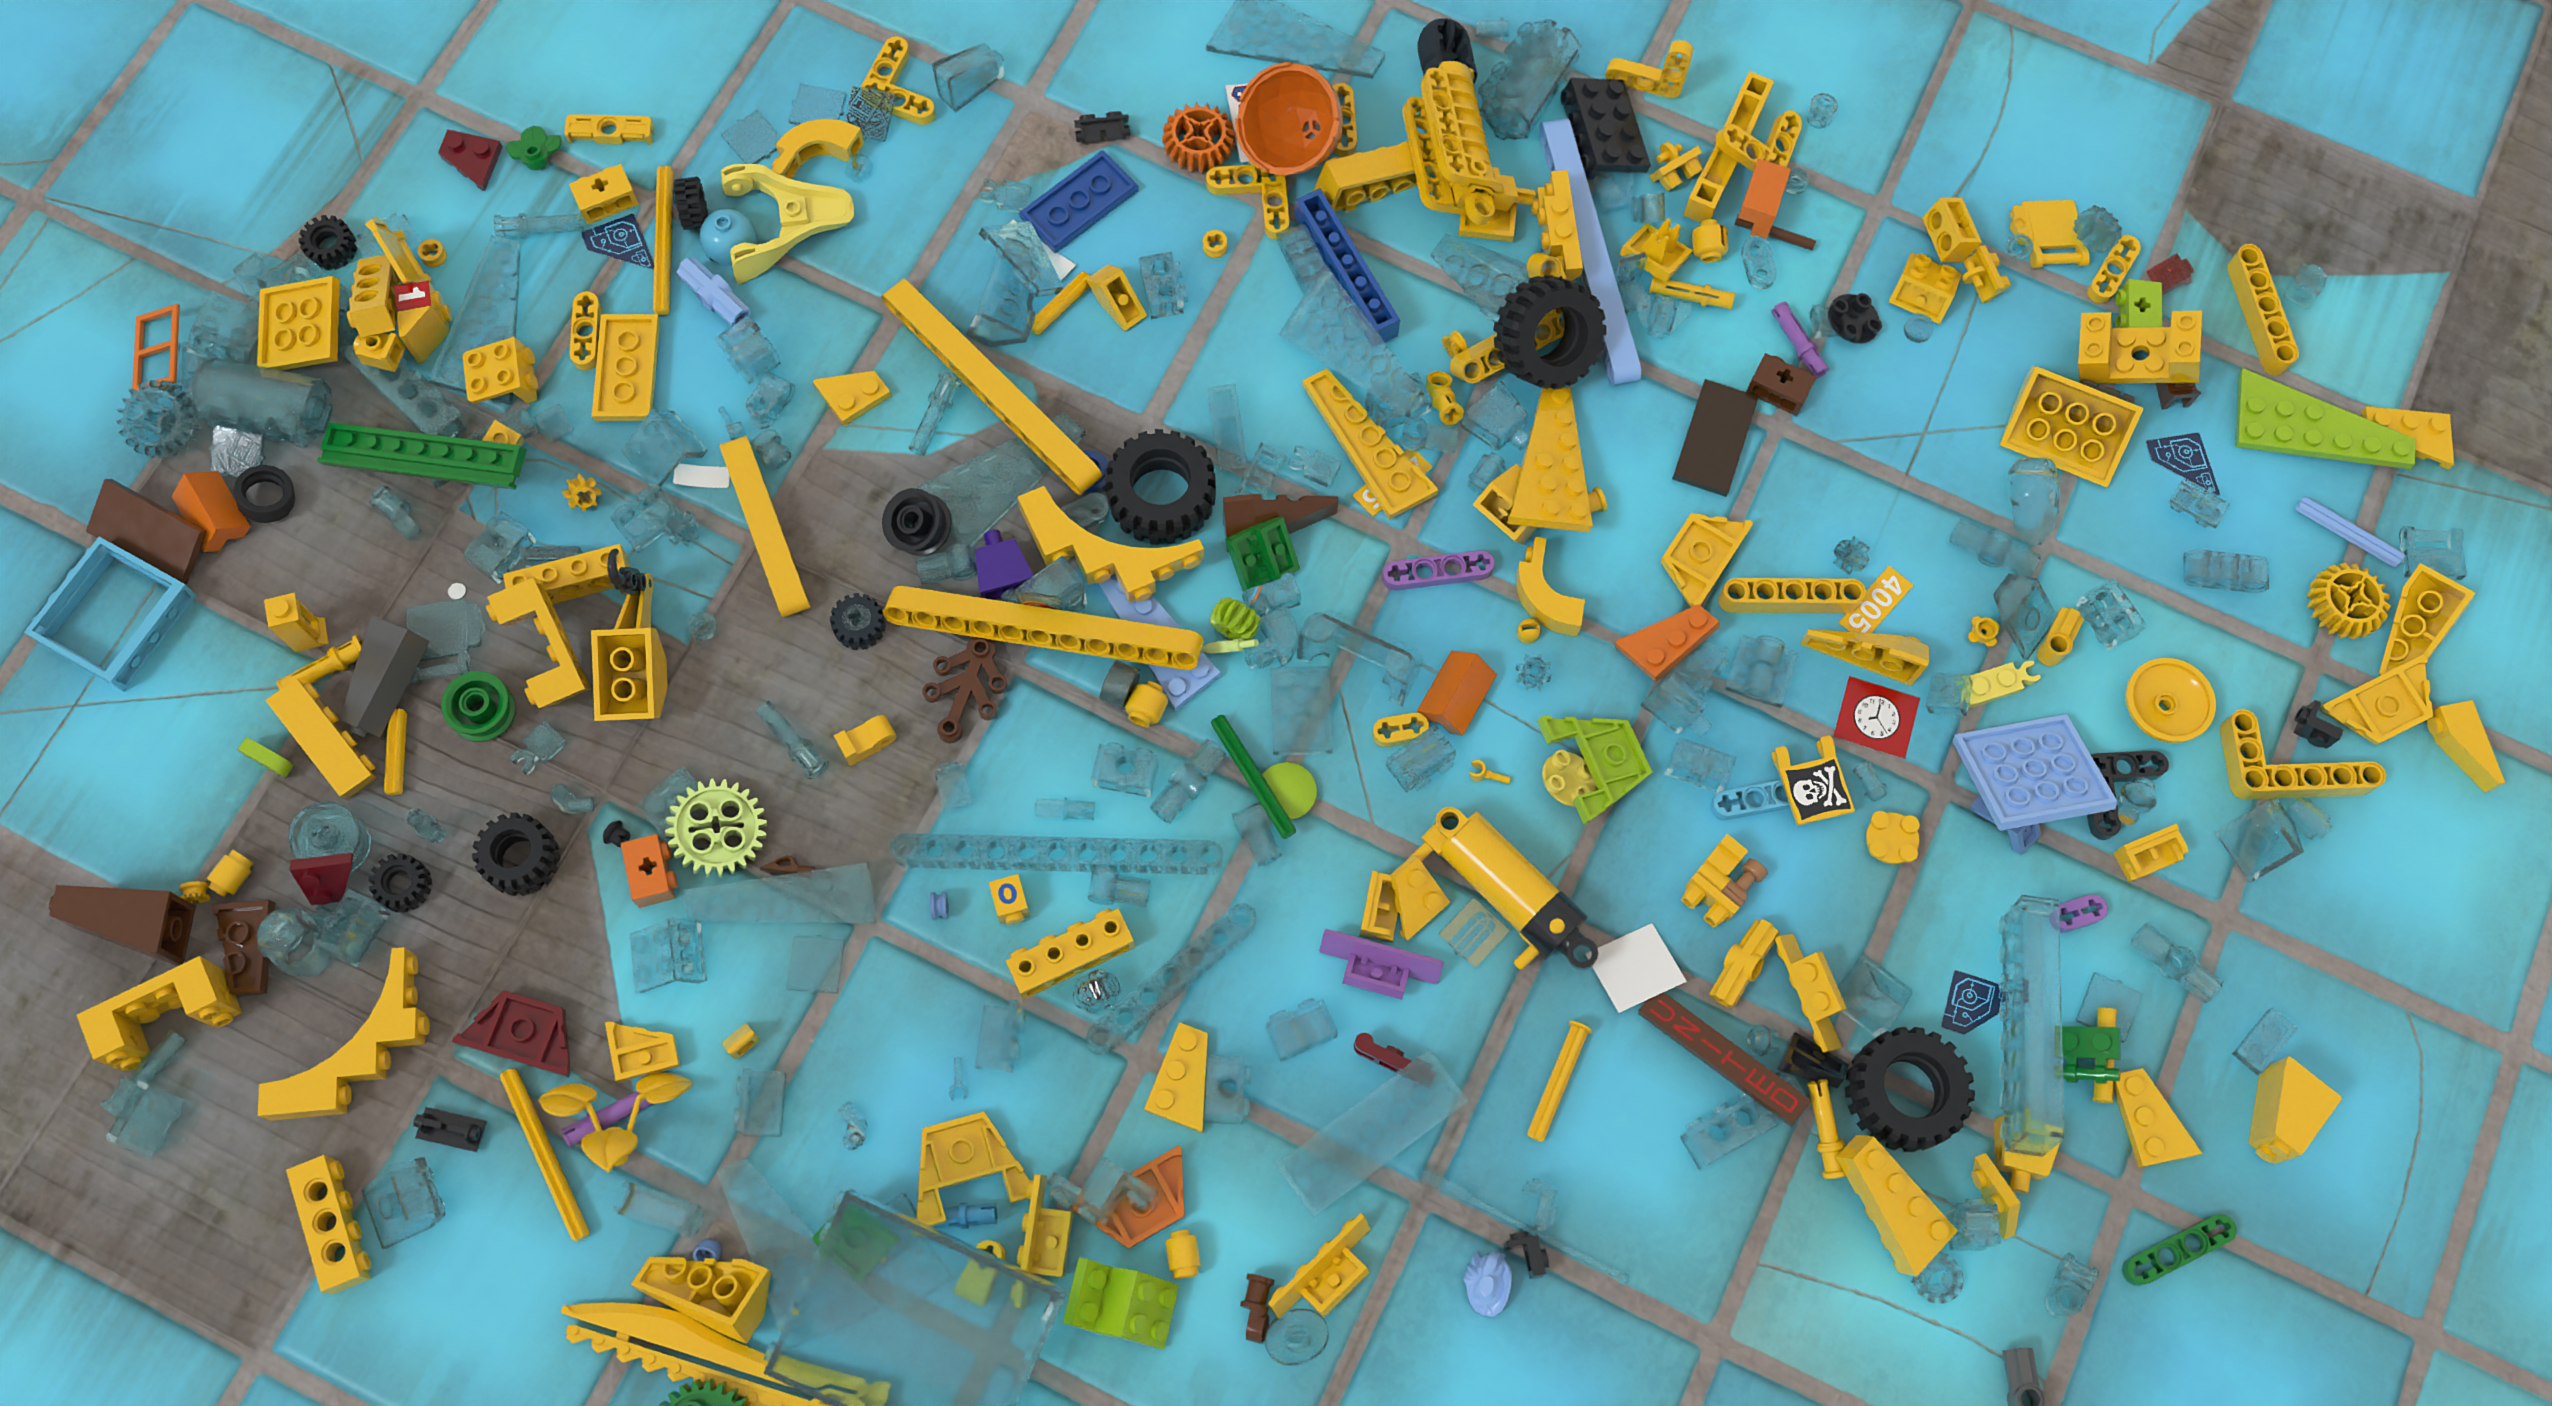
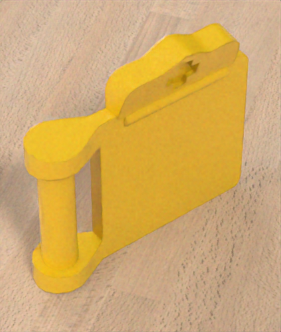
(2049, 227)
(397, 252)

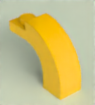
(815, 139)
(1541, 602)

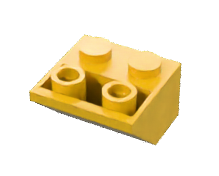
(1496, 504)

